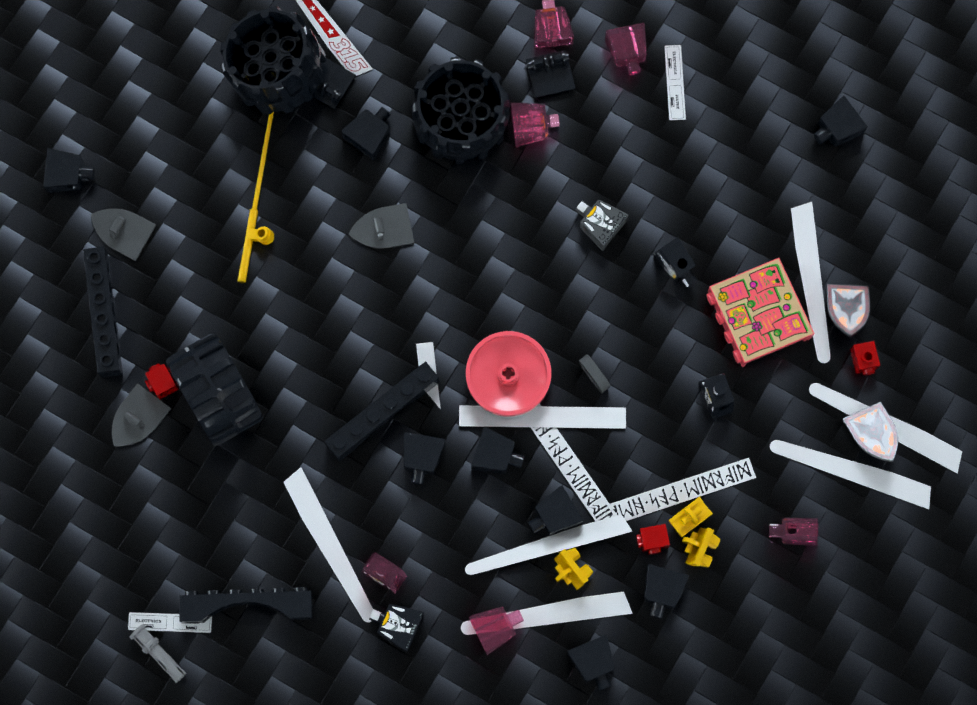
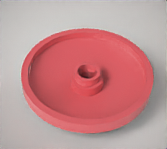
(508, 373)

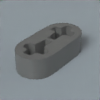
(594, 373)

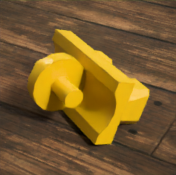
(690, 517)
(697, 547)
(569, 570)

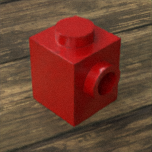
(865, 358)
(160, 381)
(653, 539)

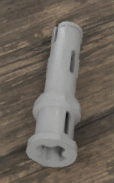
(151, 646)

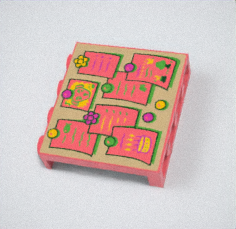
(759, 312)

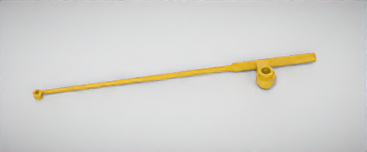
(263, 234)

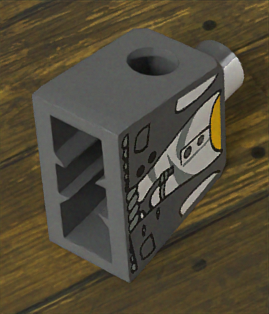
(601, 222)

